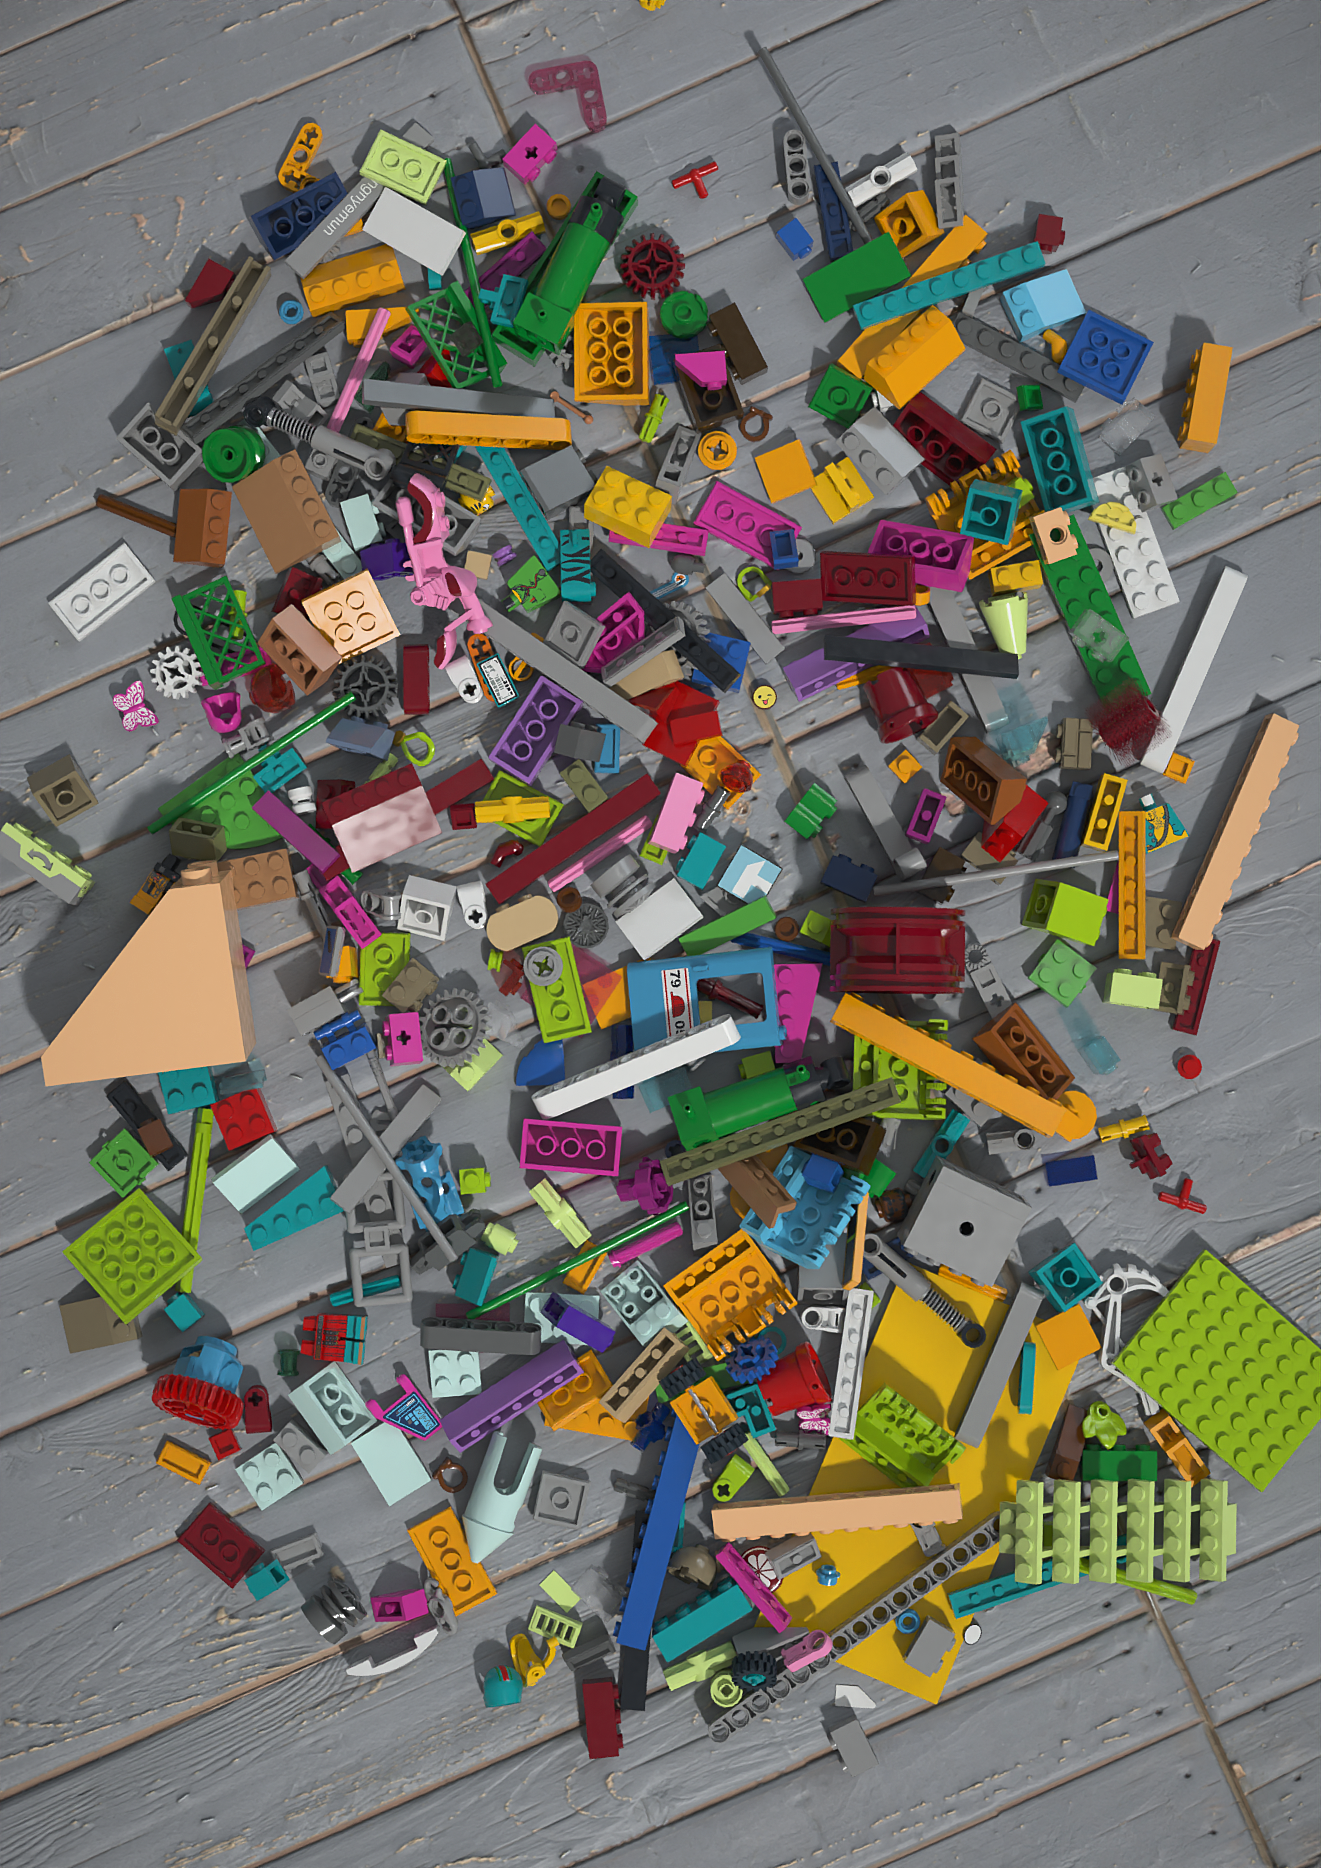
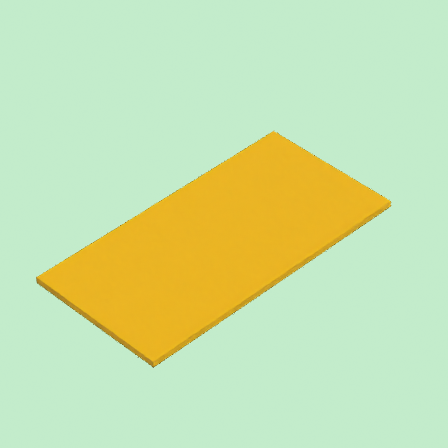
(937, 1375)

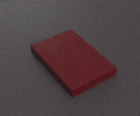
(221, 1545)

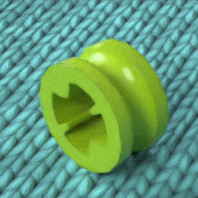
(495, 960)

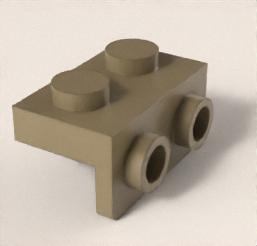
(411, 987)
(1175, 987)

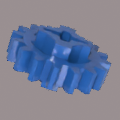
(751, 1359)

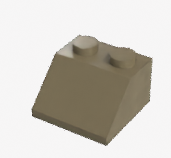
(62, 790)

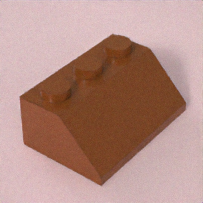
(202, 527)

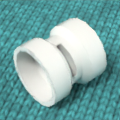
(300, 795)

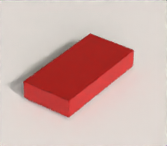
(696, 728)

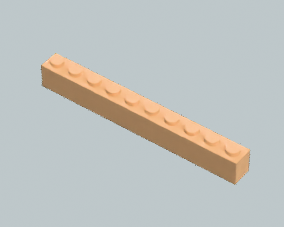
(1235, 832)
(837, 1511)

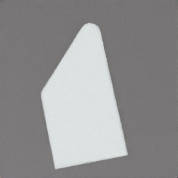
(852, 1697)

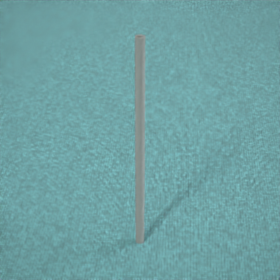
(996, 873)
(387, 1159)

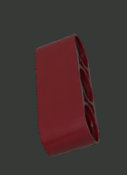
(416, 679)

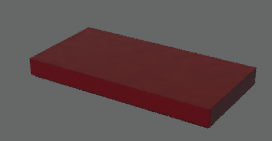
(868, 578)

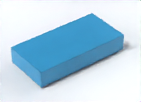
(611, 749)

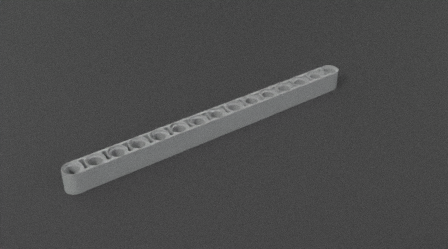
(872, 1625)

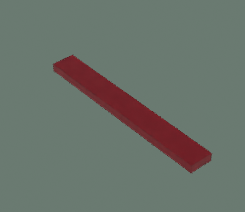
(439, 797)

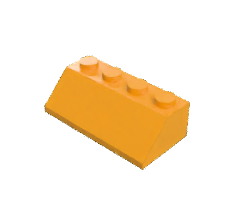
(352, 280)
(914, 357)

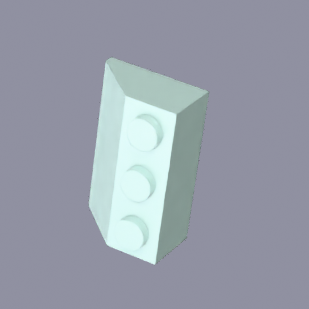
(332, 1408)

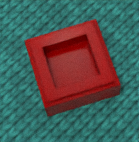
(224, 1443)

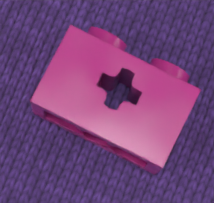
(532, 142)
(409, 1027)

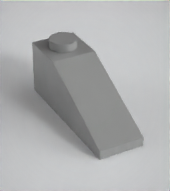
(678, 462)
(769, 1640)

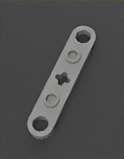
(987, 980)

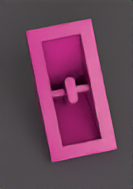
(409, 347)

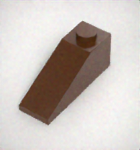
(1068, 1445)

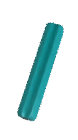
(369, 1289)

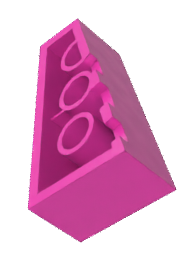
(795, 996)

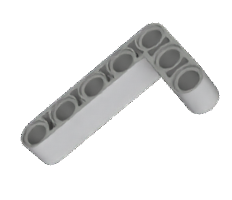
(884, 824)

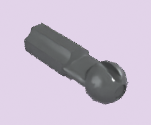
(1041, 828)

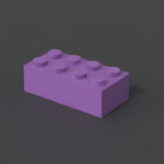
(535, 730)

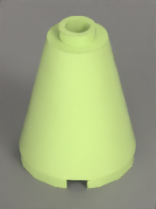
(1007, 621)

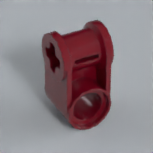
(257, 1415)

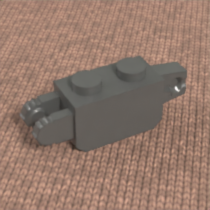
(459, 1233)

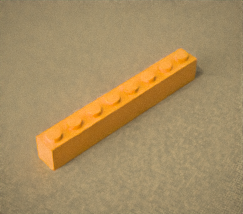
(948, 256)

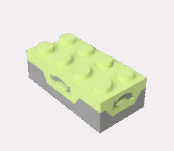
(44, 865)

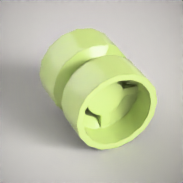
(723, 1689)

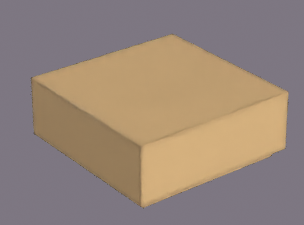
(478, 564)

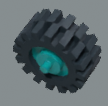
(754, 1671)

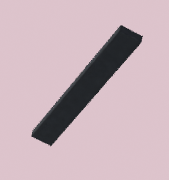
(657, 615)
(921, 656)
(635, 1660)

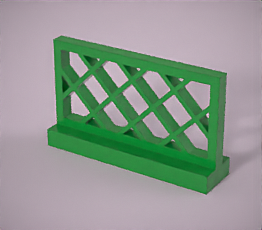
(463, 312)
(199, 641)

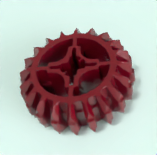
(643, 266)

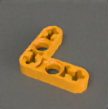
(299, 169)

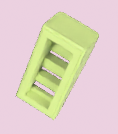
(701, 1344)
(577, 1625)

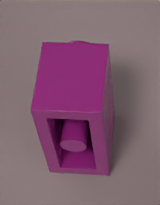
(925, 816)

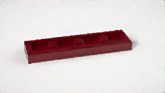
(1202, 963)

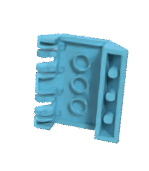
(814, 1222)

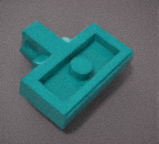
(505, 300)
(279, 770)

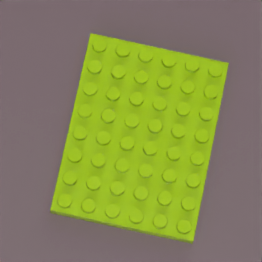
(1228, 1370)

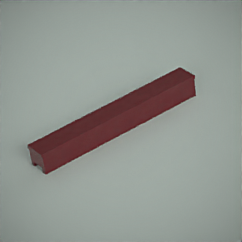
(573, 839)

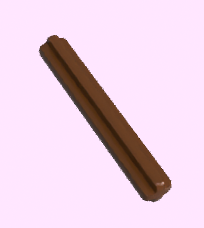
(136, 515)

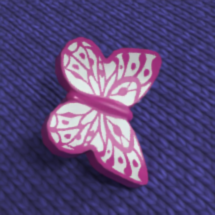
(134, 708)
(814, 1418)

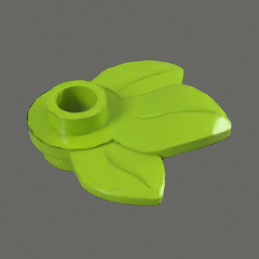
(1104, 1426)

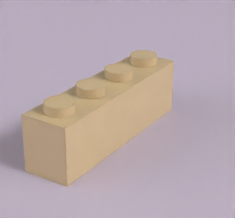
(644, 1375)

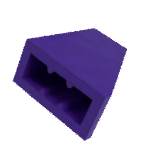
(577, 1322)

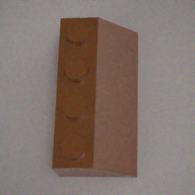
(982, 778)
(1023, 1053)

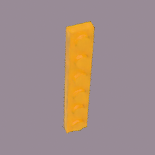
(1131, 884)

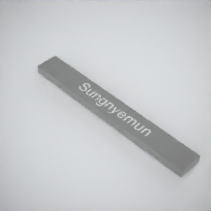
(345, 215)

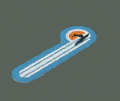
(678, 582)

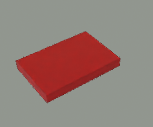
(688, 703)

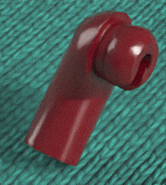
(505, 849)

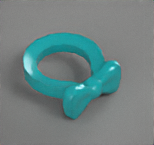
(780, 1332)

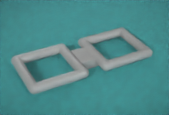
(376, 1244)

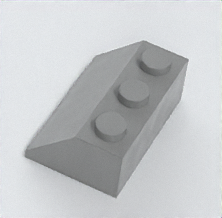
(880, 450)

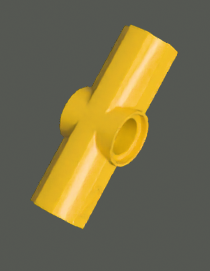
(492, 239)
(512, 809)

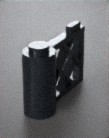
(407, 468)

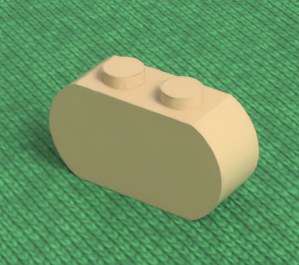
(522, 923)

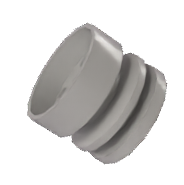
(623, 886)

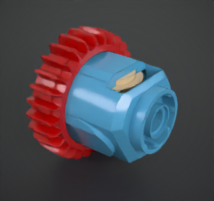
(203, 1385)

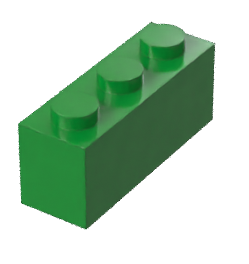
(1118, 1463)

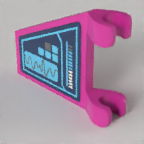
(408, 1413)

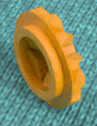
(710, 441)

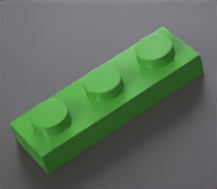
(1199, 500)

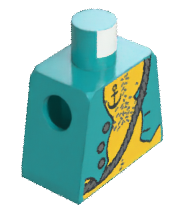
(1161, 825)

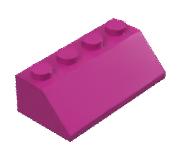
(940, 555)

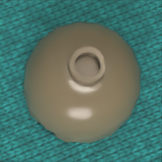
(693, 1566)

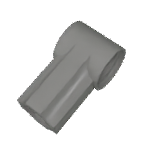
(1007, 1141)

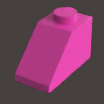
(705, 368)
(399, 1605)

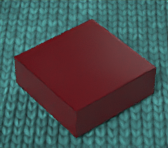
(463, 816)

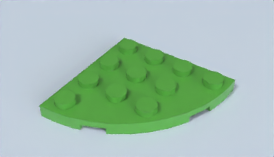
(228, 807)

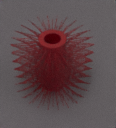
(1128, 722)

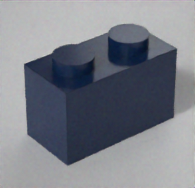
(849, 878)

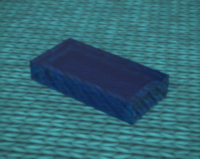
(1071, 1170)

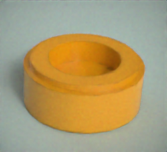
(558, 206)

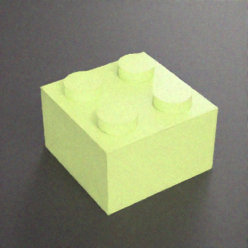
(1132, 990)

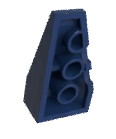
(292, 219)

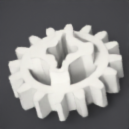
(172, 680)

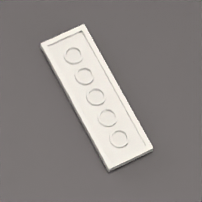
(1137, 556)

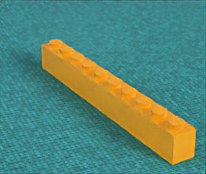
(948, 1065)

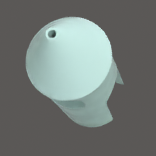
(491, 1509)

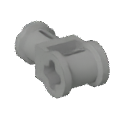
(248, 738)

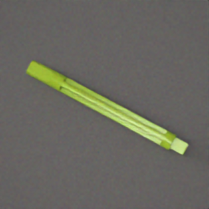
(196, 1187)

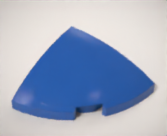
(542, 1065)

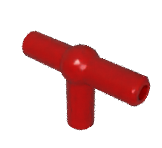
(695, 175)
(1182, 1201)

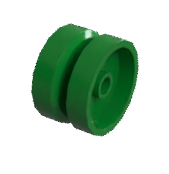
(233, 453)

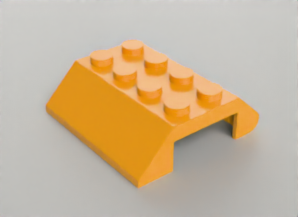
(949, 514)
(729, 1292)

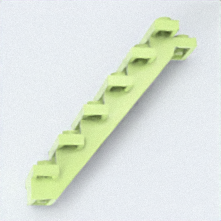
(1023, 1530)

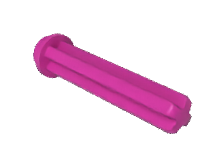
(645, 1244)

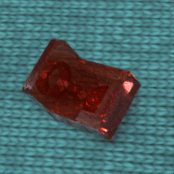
(513, 983)

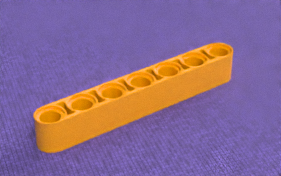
(488, 430)

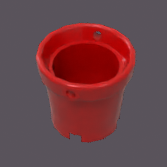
(796, 1381)

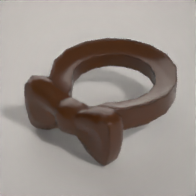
(766, 418)
(447, 1463)

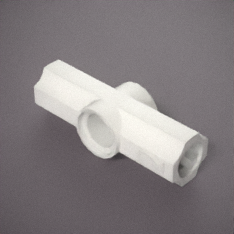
(893, 172)

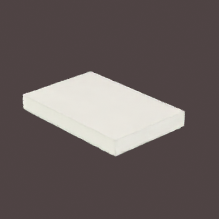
(659, 919)

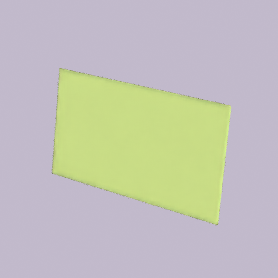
(560, 1591)

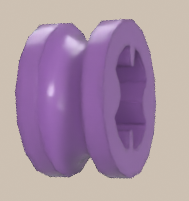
(504, 555)

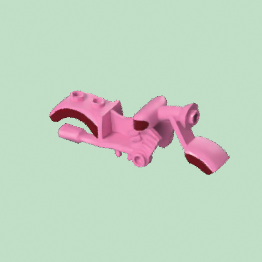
(436, 580)

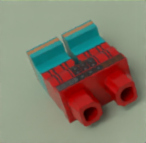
(328, 1338)

